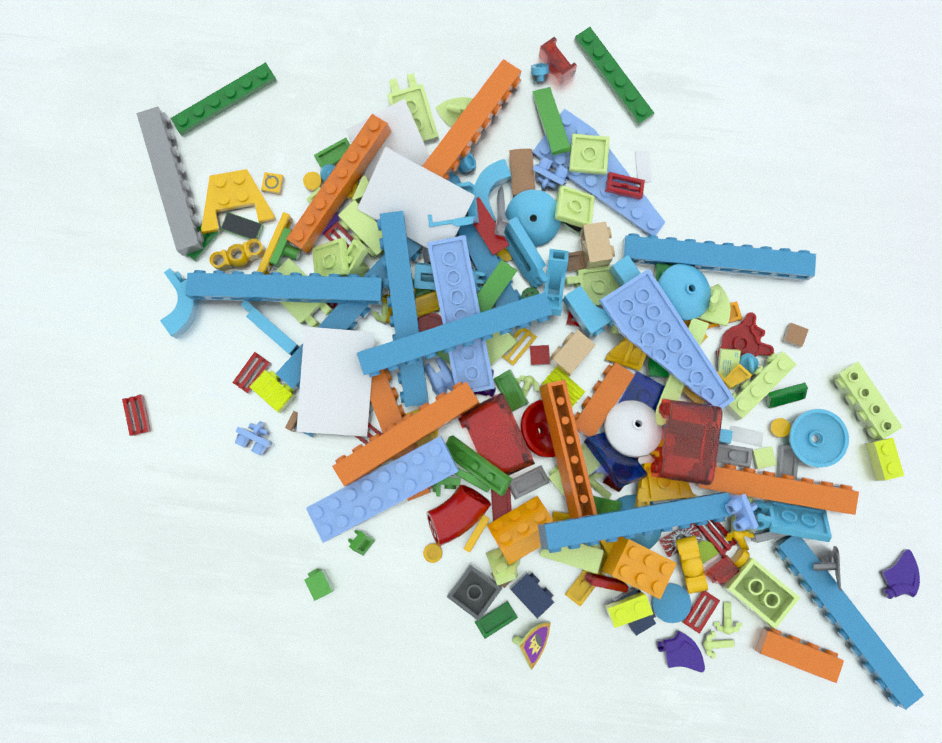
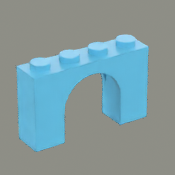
(586, 313)

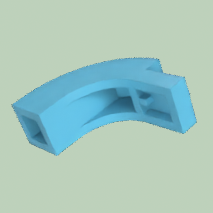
(489, 179)
(556, 275)
(186, 309)

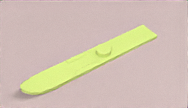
(673, 386)

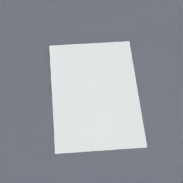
(403, 139)
(410, 188)
(332, 383)

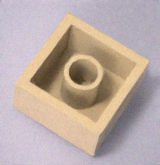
(596, 245)
(573, 352)

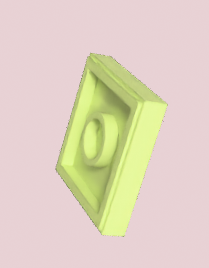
(589, 154)
(574, 206)
(331, 258)

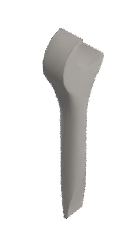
(502, 221)

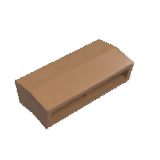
(521, 170)

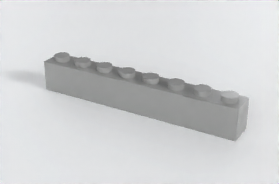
(170, 181)

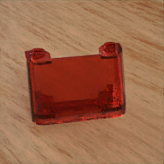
(497, 435)
(688, 442)

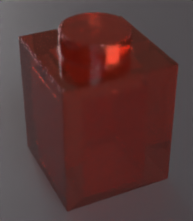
(721, 570)

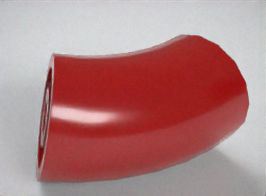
(457, 514)

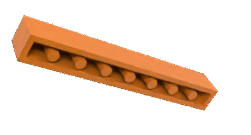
(473, 120)
(339, 183)
(388, 412)
(404, 435)
(568, 449)
(784, 489)

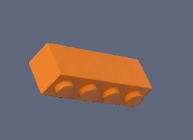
(603, 399)
(799, 655)

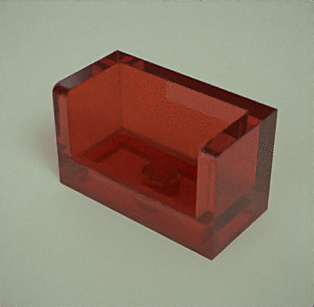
(557, 62)

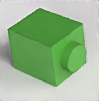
(318, 584)

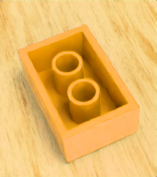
(518, 530)
(639, 567)

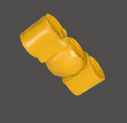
(228, 255)
(691, 564)

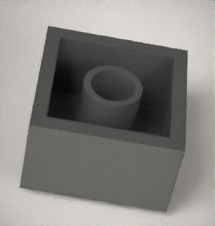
(474, 592)

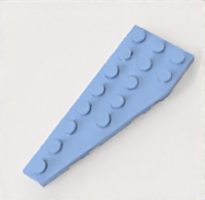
(637, 212)
(655, 327)

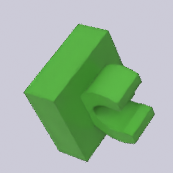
(361, 542)

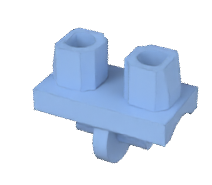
(558, 176)
(260, 443)
(743, 512)

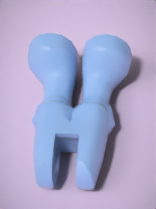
(441, 379)

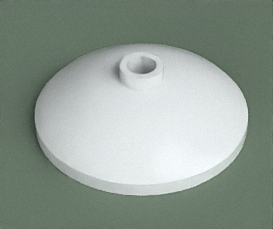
(626, 436)

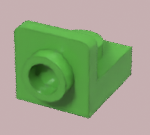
(450, 483)
(606, 505)

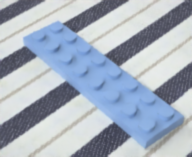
(457, 301)
(382, 489)

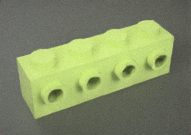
(762, 382)
(867, 401)

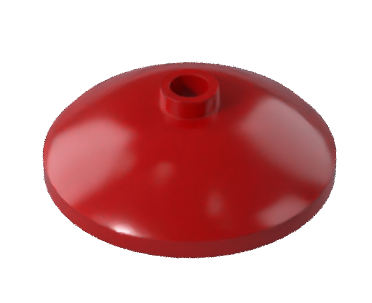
(532, 419)

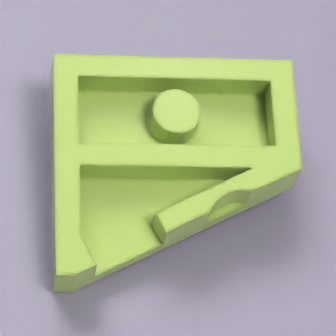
(501, 569)

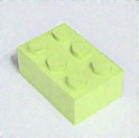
(762, 593)

